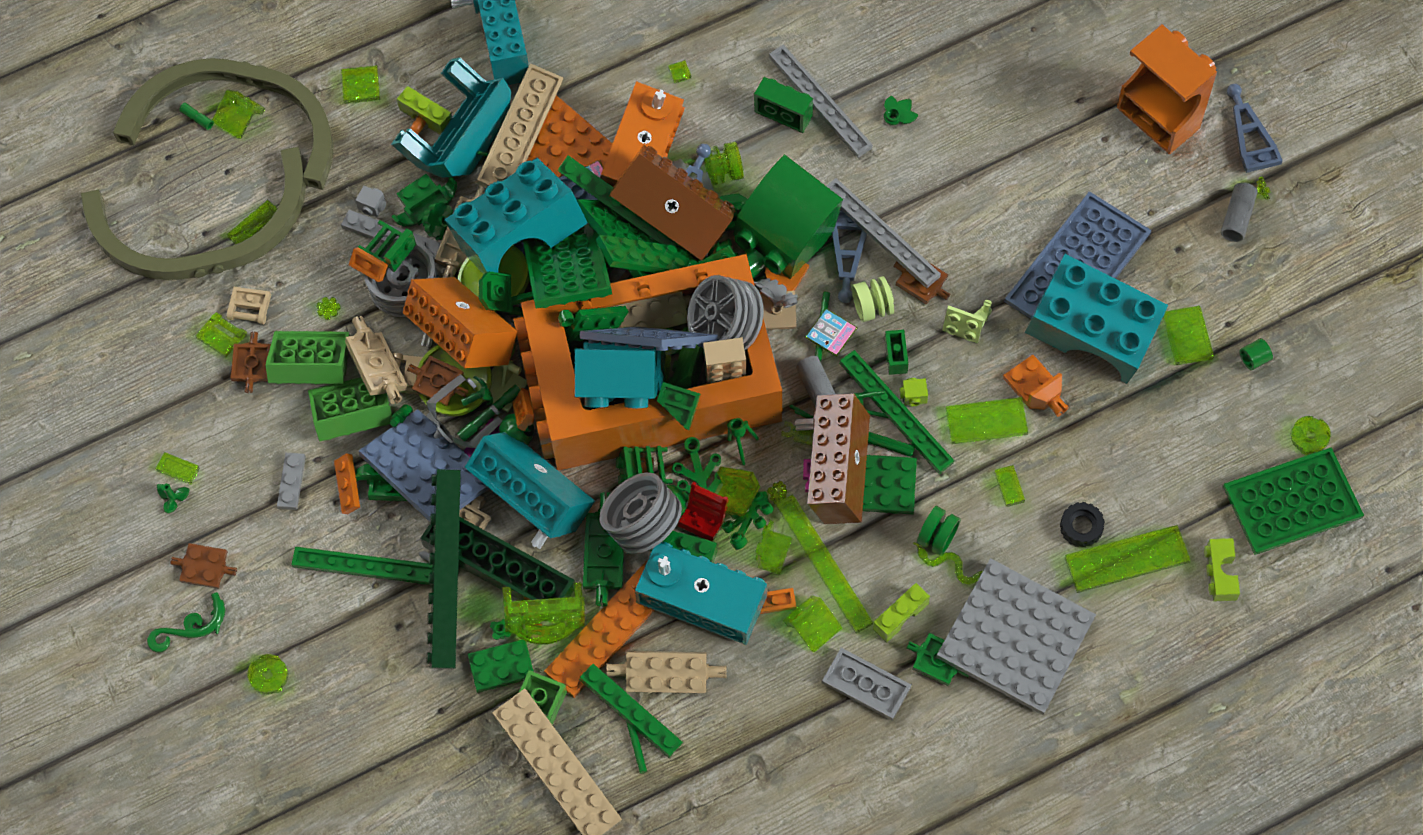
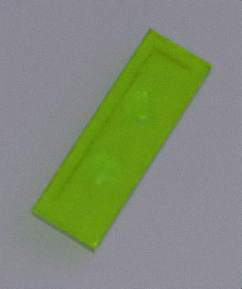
(252, 223)

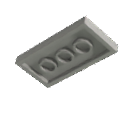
(866, 684)

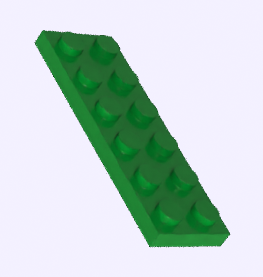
(643, 255)

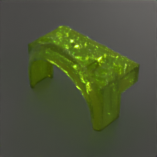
(552, 610)

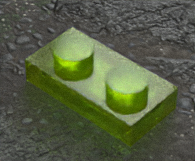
(1009, 486)

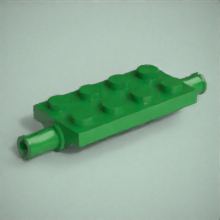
(601, 558)

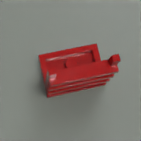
(704, 513)

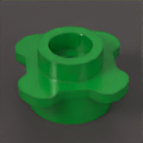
(499, 634)

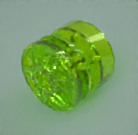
(724, 163)

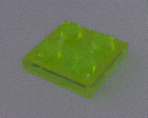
(360, 84)

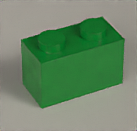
(896, 352)

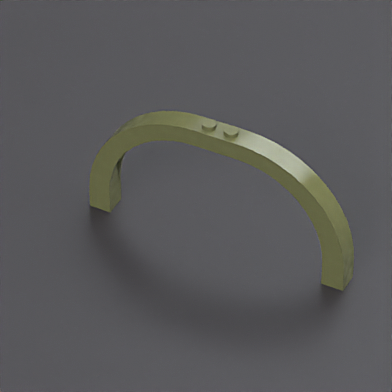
(242, 72)
(212, 261)

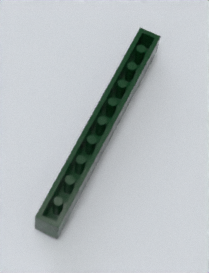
(444, 569)

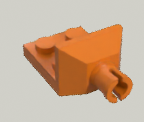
(1036, 386)

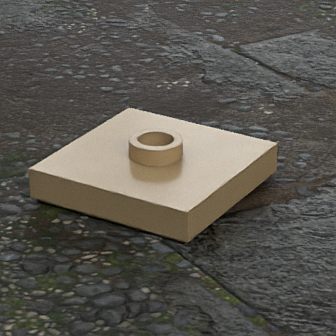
(778, 317)

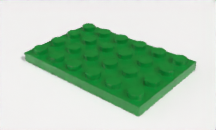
(609, 223)
(1293, 501)

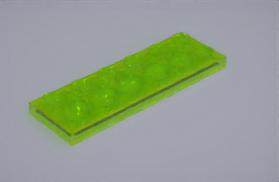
(1127, 558)

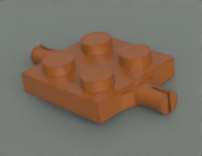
(912, 286)
(250, 362)
(433, 377)
(203, 566)

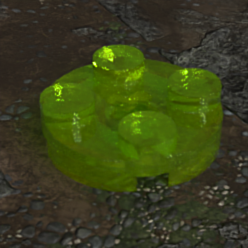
(1313, 425)
(262, 665)

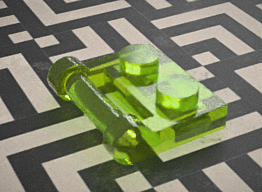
(216, 338)

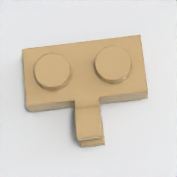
(474, 515)

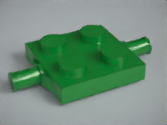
(928, 664)

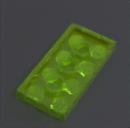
(986, 420)

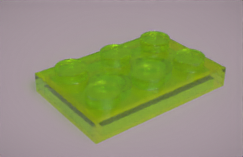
(1188, 335)

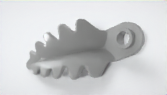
(776, 293)

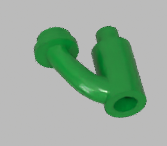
(401, 414)

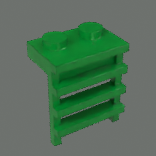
(399, 249)
(630, 463)

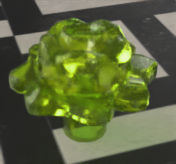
(777, 492)

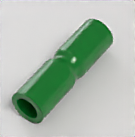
(198, 117)

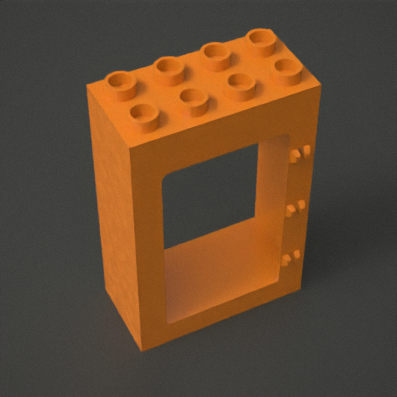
(599, 434)

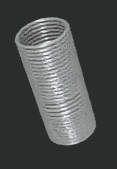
(1239, 212)
(814, 378)

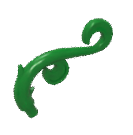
(190, 632)

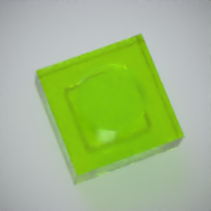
(679, 71)

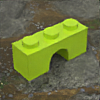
(415, 104)
(1222, 586)
(909, 604)

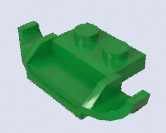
(419, 196)
(378, 487)

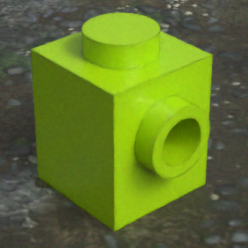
(914, 392)

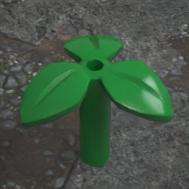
(483, 392)
(166, 492)

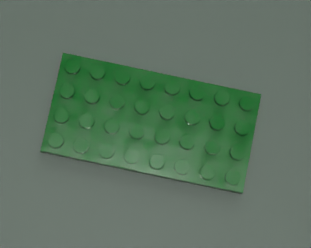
(568, 270)

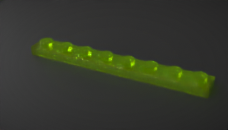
(824, 564)

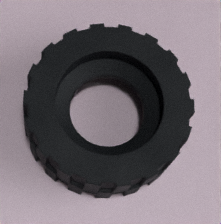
(1088, 511)

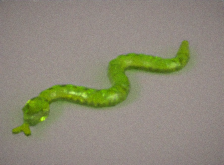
(923, 555)

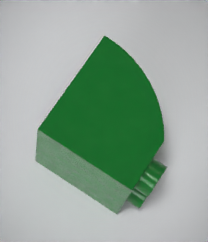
(787, 217)

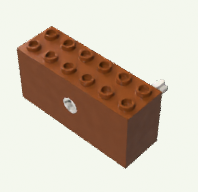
(673, 202)
(837, 458)

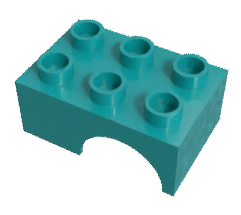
(510, 210)
(1096, 315)
(618, 372)

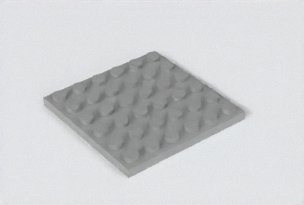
(1016, 636)

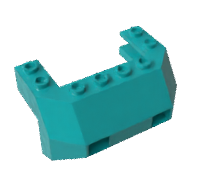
(468, 131)

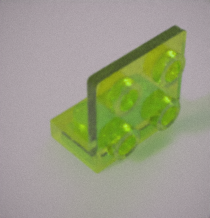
(236, 112)
(739, 487)
(773, 549)
(813, 622)

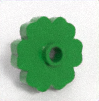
(434, 220)

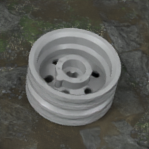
(390, 293)
(726, 305)
(640, 513)

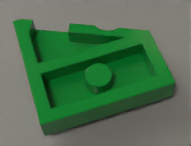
(679, 403)

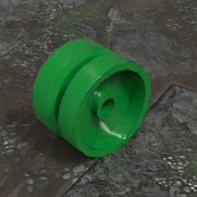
(938, 530)

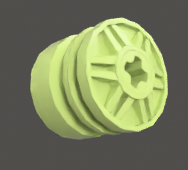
(877, 298)

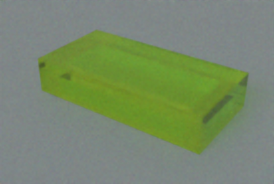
(177, 468)

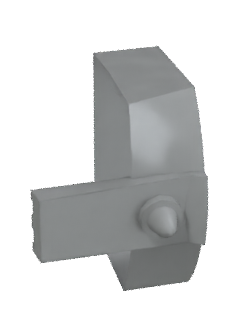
(442, 431)

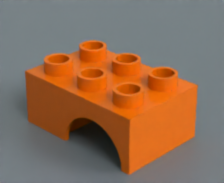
(1168, 88)

